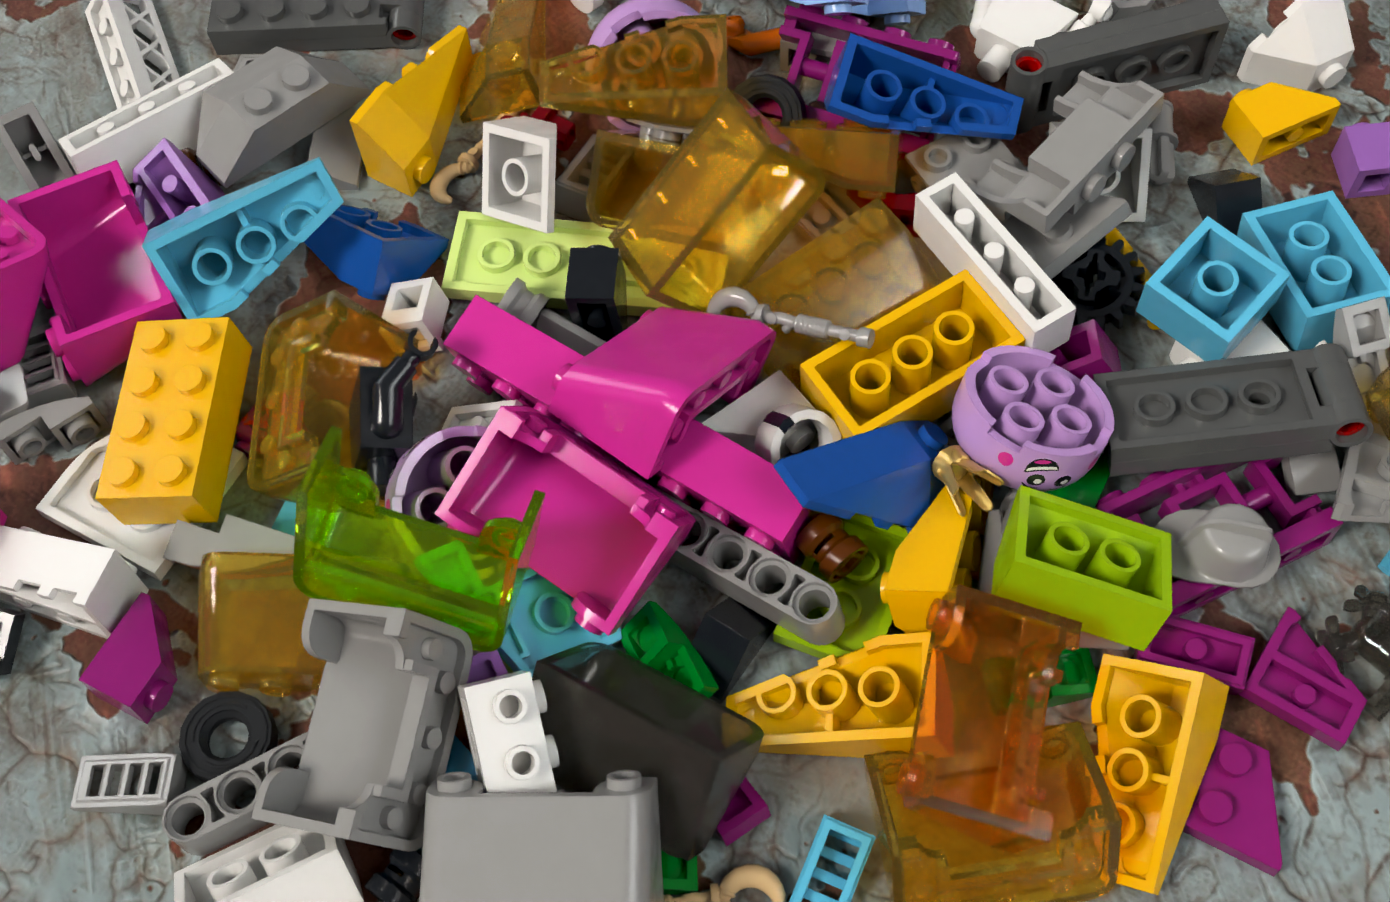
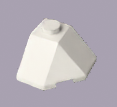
(1304, 49)

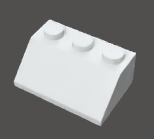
(273, 867)

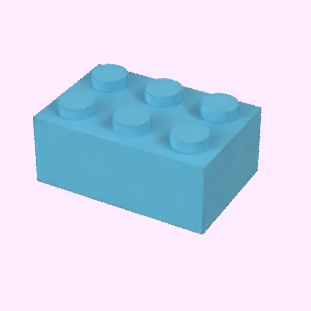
(1326, 261)

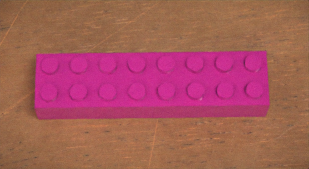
(699, 470)

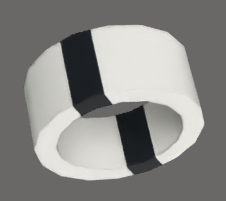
(778, 421)

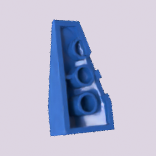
(909, 94)
(374, 251)
(870, 474)

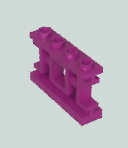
(813, 20)
(1303, 523)

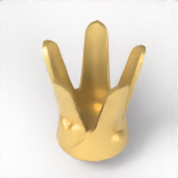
(958, 471)

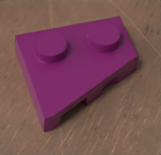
(1304, 685)
(1238, 804)

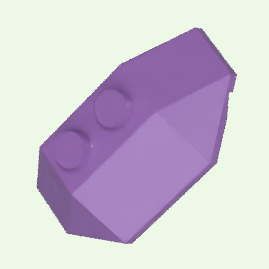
(170, 184)

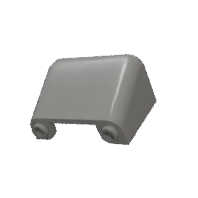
(375, 727)
(542, 843)

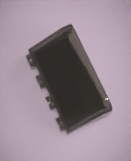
(628, 716)

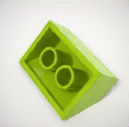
(1086, 567)

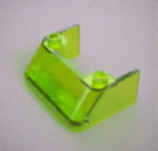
(386, 558)

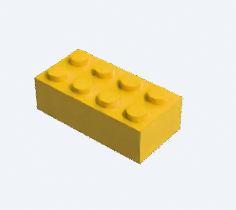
(913, 360)
(175, 422)

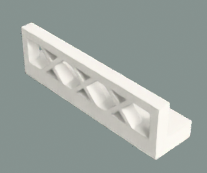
(125, 52)

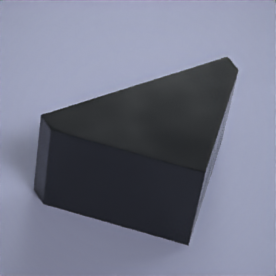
(1226, 196)
(729, 642)

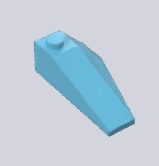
(234, 242)

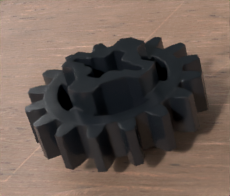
(1111, 292)

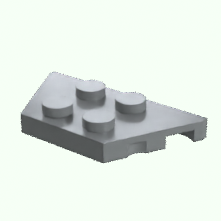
(1071, 234)
(1365, 481)

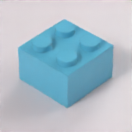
(1212, 291)

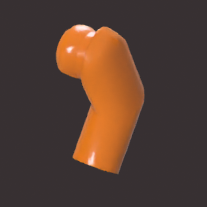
(751, 42)

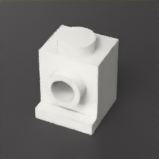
(418, 306)

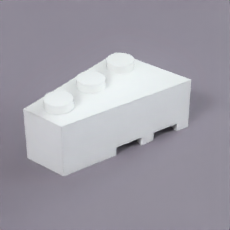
(66, 580)

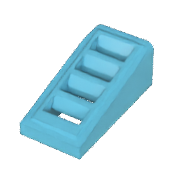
(848, 834)

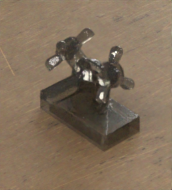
(1367, 637)

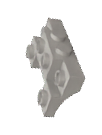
(1077, 156)

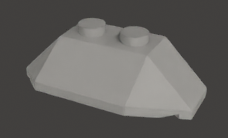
(270, 109)

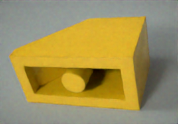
(1277, 119)

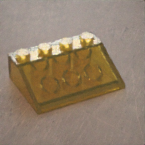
(843, 276)

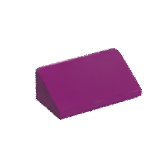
(1201, 649)

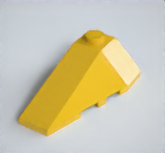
(407, 122)
(935, 558)
(844, 703)
(1153, 751)

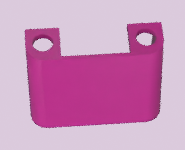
(96, 269)

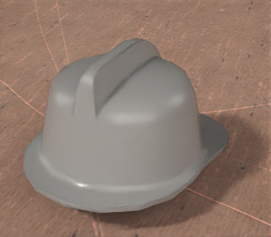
(1222, 546)

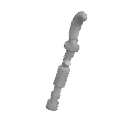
(803, 324)

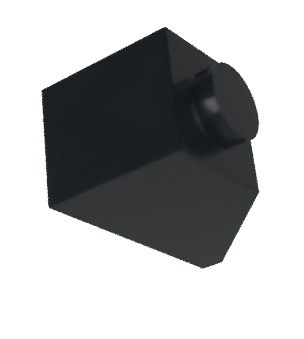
(597, 290)

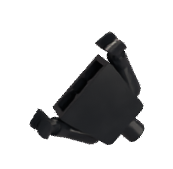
(384, 413)

